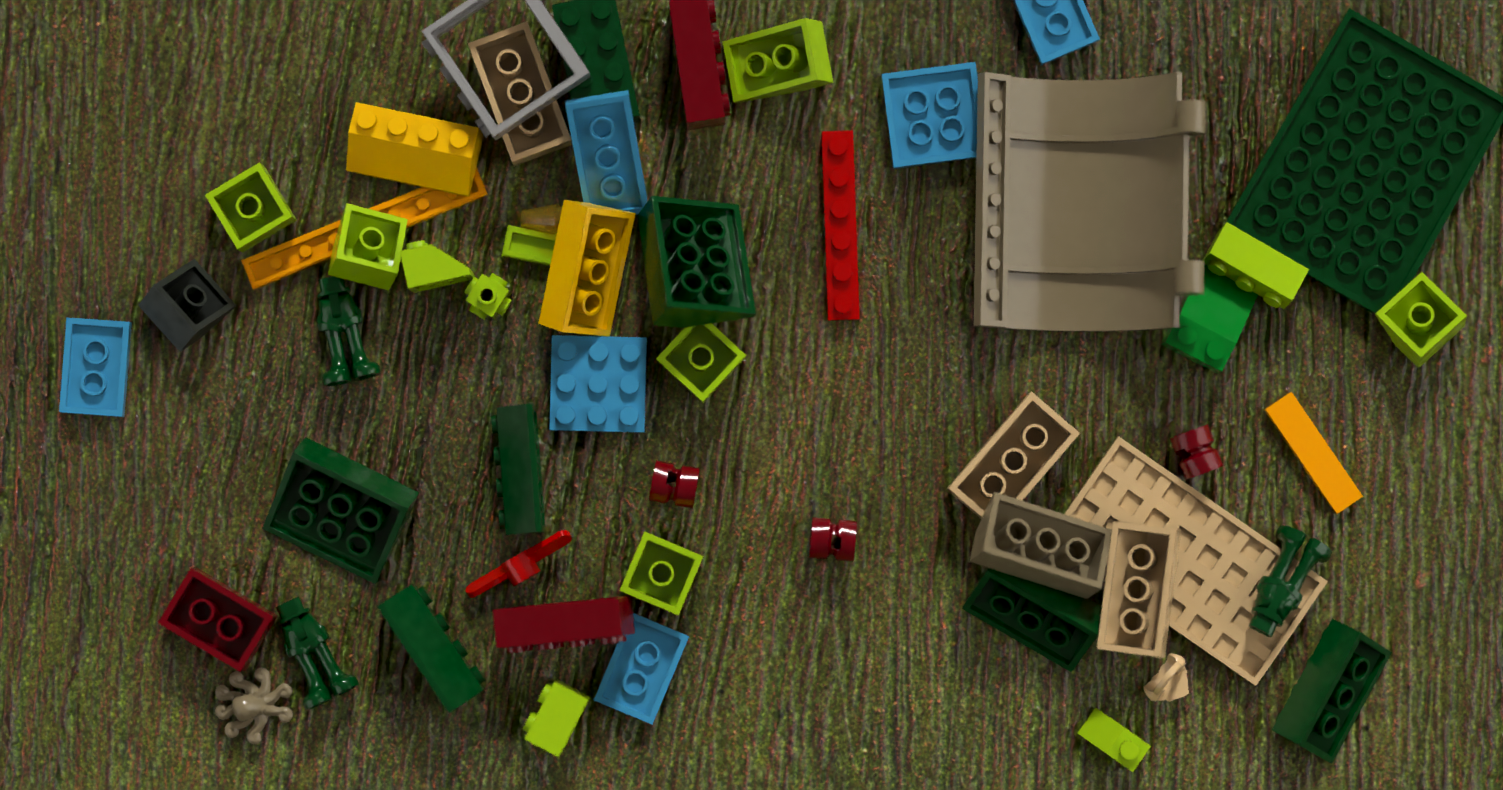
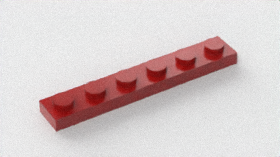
(840, 225)

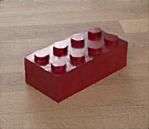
(697, 63)
(561, 622)

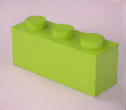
(1255, 266)

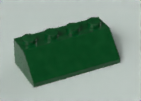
(520, 469)
(1036, 616)
(432, 647)
(1331, 690)

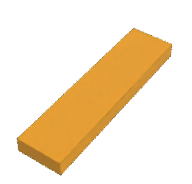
(1313, 453)

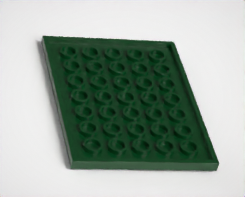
(1369, 162)

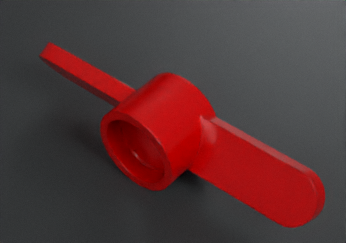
(520, 566)

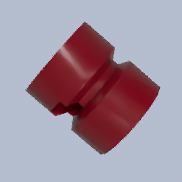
(1196, 452)
(686, 484)
(821, 539)

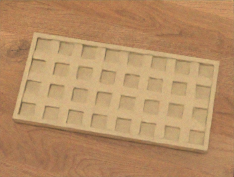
(1216, 557)

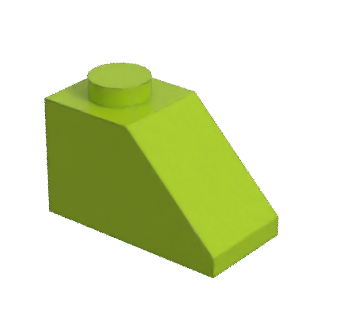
(1114, 739)

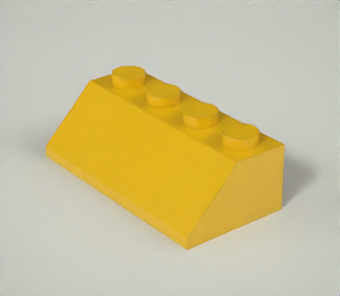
(413, 149)
(586, 268)

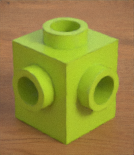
(499, 302)

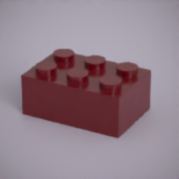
(217, 619)

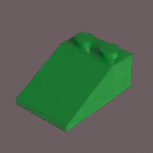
(1211, 322)

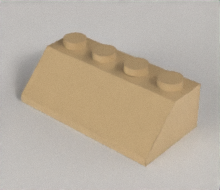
(1139, 589)

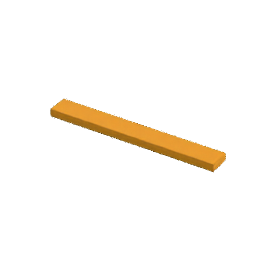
(318, 245)

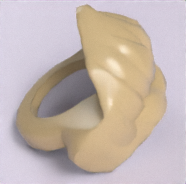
(1170, 682)

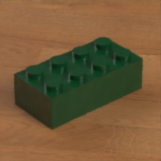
(598, 40)

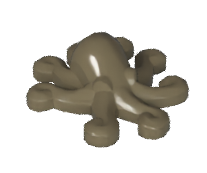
(254, 704)

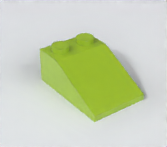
(778, 60)

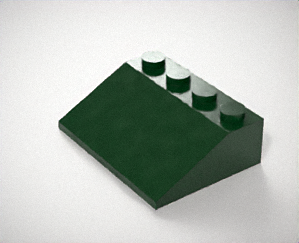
(695, 262)
(339, 510)

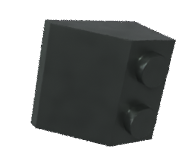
(186, 304)

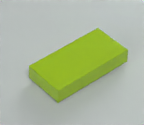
(528, 245)

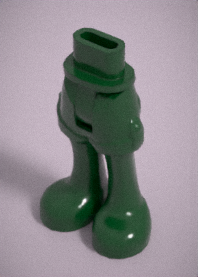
(338, 315)
(1275, 595)
(304, 636)

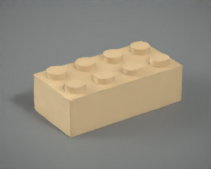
(513, 79)
(1014, 455)

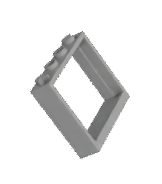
(469, 97)

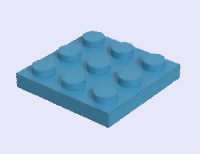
(931, 114)
(598, 383)

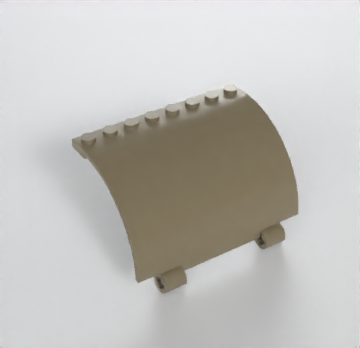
(1083, 203)

